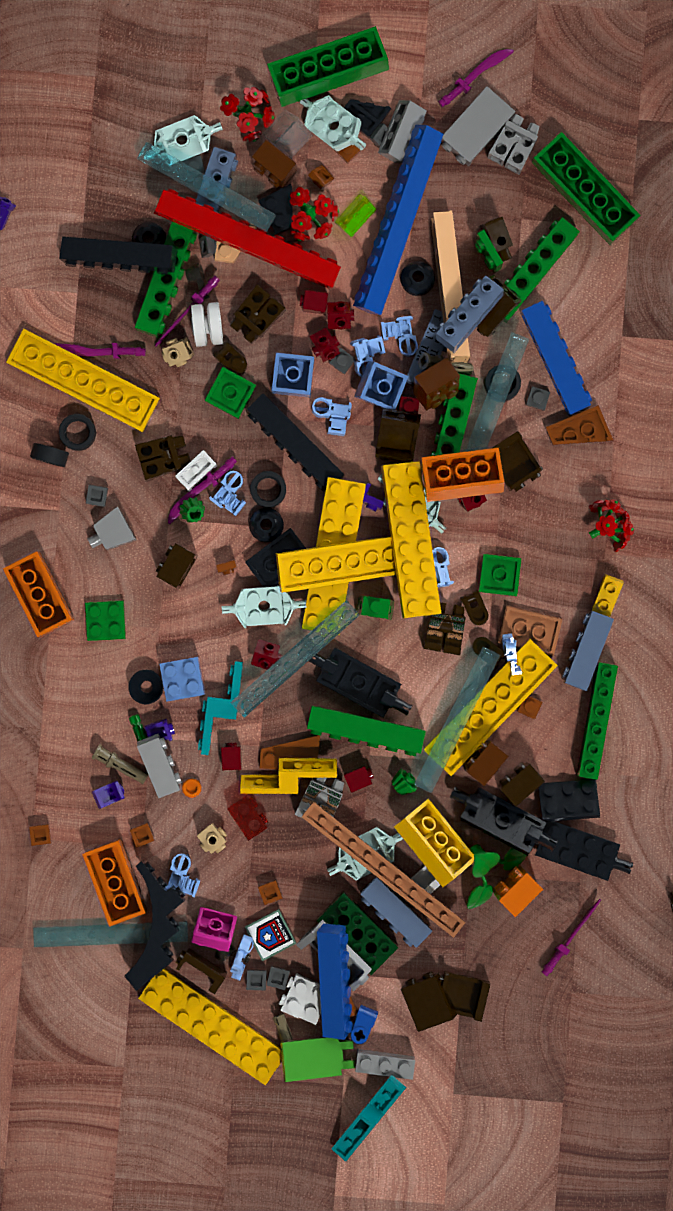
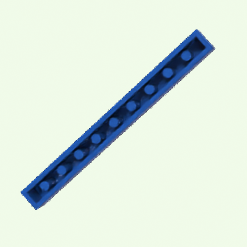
(398, 219)

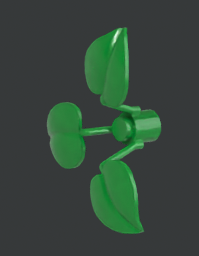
(482, 864)

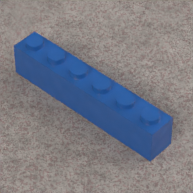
(555, 358)
(334, 981)

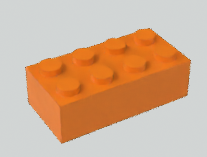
(462, 474)
(38, 594)
(114, 882)
(517, 890)

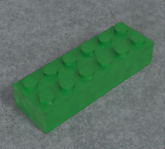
(328, 66)
(585, 188)
(366, 729)

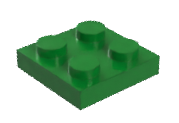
(485, 246)
(230, 393)
(500, 575)
(105, 620)

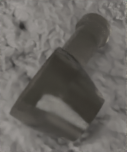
(196, 275)
(223, 955)

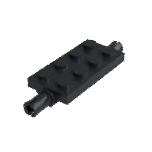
(359, 683)
(503, 821)
(582, 851)

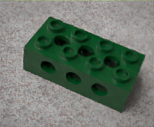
(371, 931)

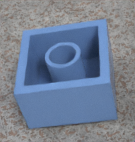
(293, 375)
(381, 386)
(182, 679)

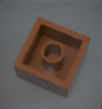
(273, 164)
(436, 384)
(486, 762)

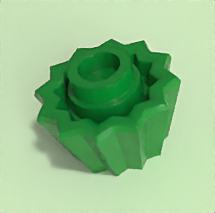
(192, 510)
(404, 782)

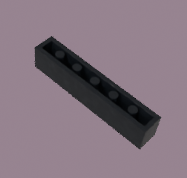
(118, 254)
(292, 439)

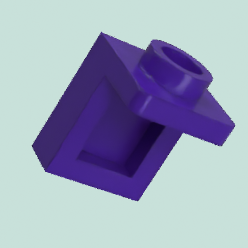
(6, 208)
(372, 503)
(162, 727)
(108, 794)

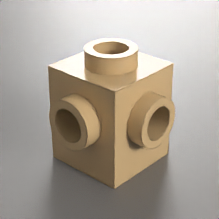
(177, 352)
(212, 831)

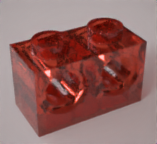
(243, 819)

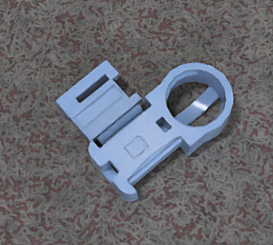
(402, 330)
(365, 350)
(338, 413)
(226, 497)
(441, 569)
(509, 648)
(178, 879)
(238, 966)

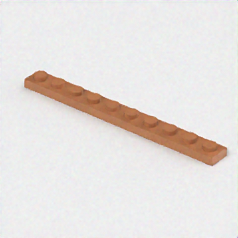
(383, 869)

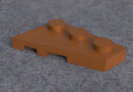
(581, 428)
(296, 749)

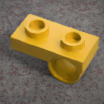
(607, 595)

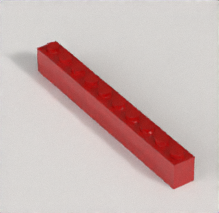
(247, 239)

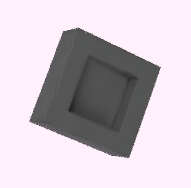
(378, 134)
(196, 163)
(207, 246)
(342, 361)
(538, 398)
(97, 495)
(278, 977)
(256, 980)

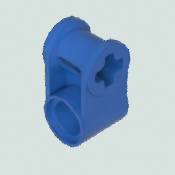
(364, 1021)

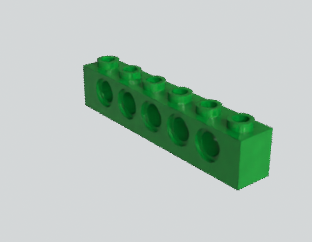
(560, 228)
(144, 323)
(467, 385)
(597, 720)

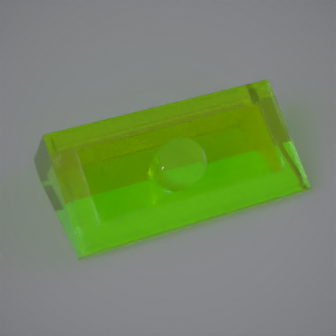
(355, 215)

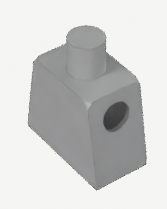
(112, 531)

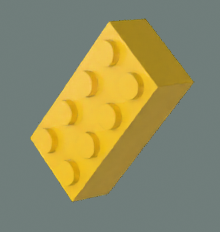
(435, 843)

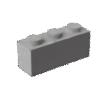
(399, 130)
(159, 765)
(385, 1064)

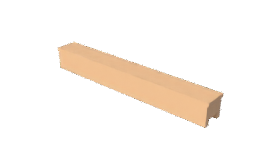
(448, 274)

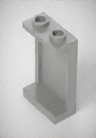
(477, 126)
(358, 968)

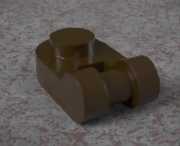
(236, 364)
(478, 614)
(485, 642)

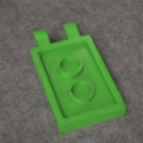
(314, 1058)

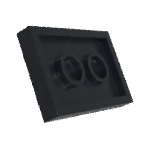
(264, 562)
(569, 800)

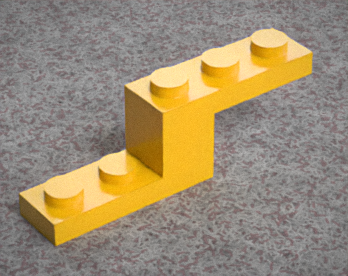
(288, 779)

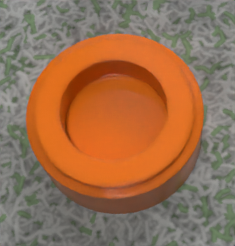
(191, 787)

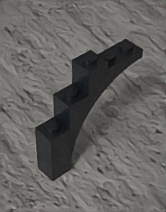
(163, 927)

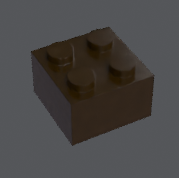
(176, 566)
(521, 783)

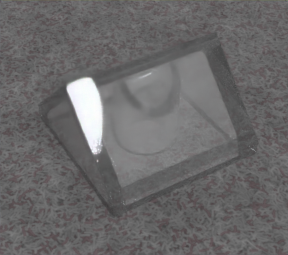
(287, 133)

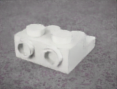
(302, 999)

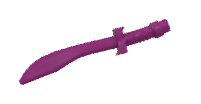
(462, 85)
(197, 299)
(115, 351)
(212, 478)
(561, 949)

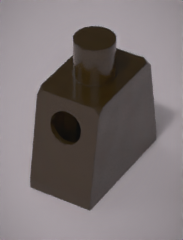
(495, 229)

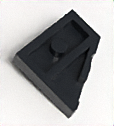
(369, 115)
(279, 205)

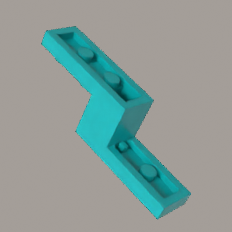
(220, 708)
(368, 1118)

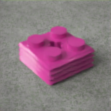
(214, 929)

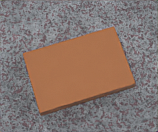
(531, 625)

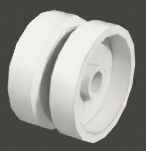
(207, 324)

